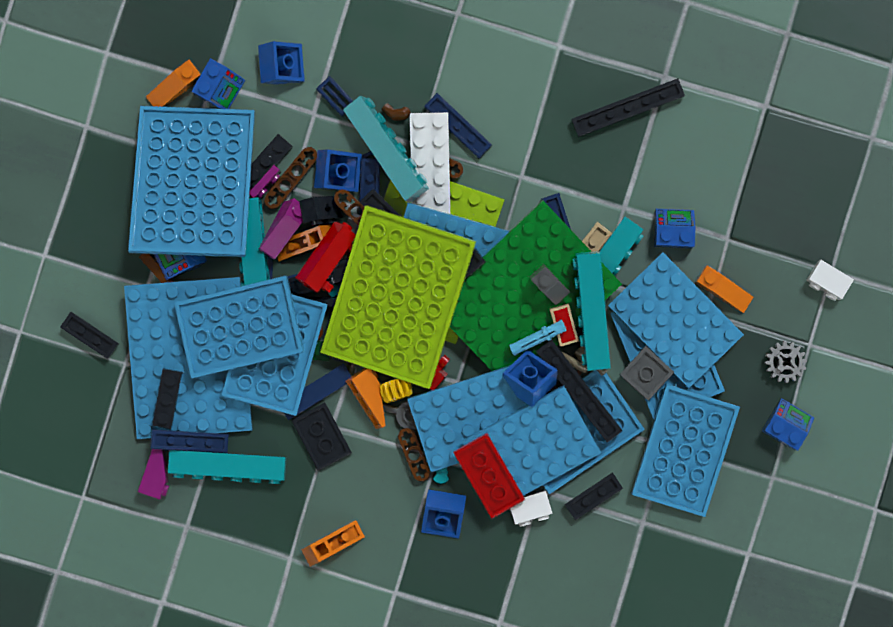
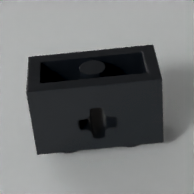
(320, 210)

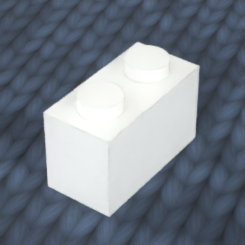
(829, 280)
(532, 507)

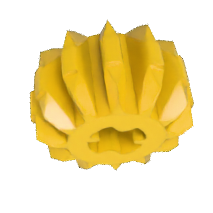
(395, 390)

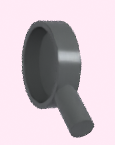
(403, 414)

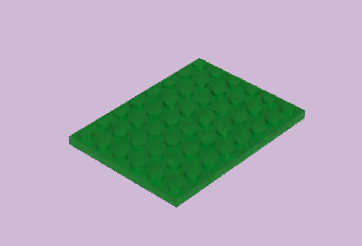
(501, 300)

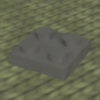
(646, 373)

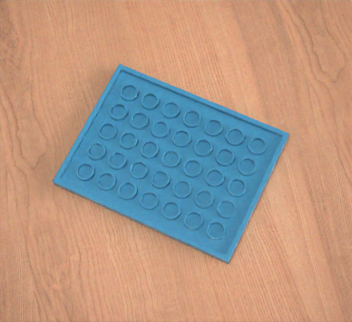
(192, 181)
(158, 344)

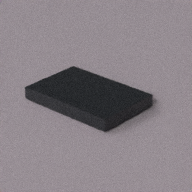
(321, 436)

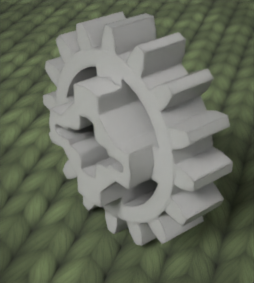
(795, 370)

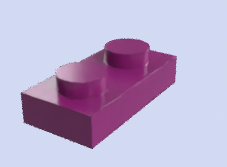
(271, 176)

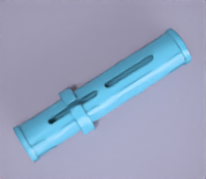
(538, 337)

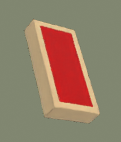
(563, 312)

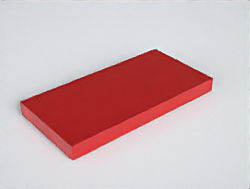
(489, 475)

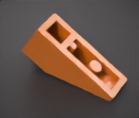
(174, 85)
(303, 242)
(724, 289)
(367, 392)
(332, 543)

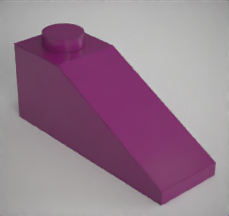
(282, 228)
(155, 476)

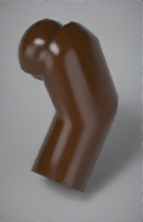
(396, 114)

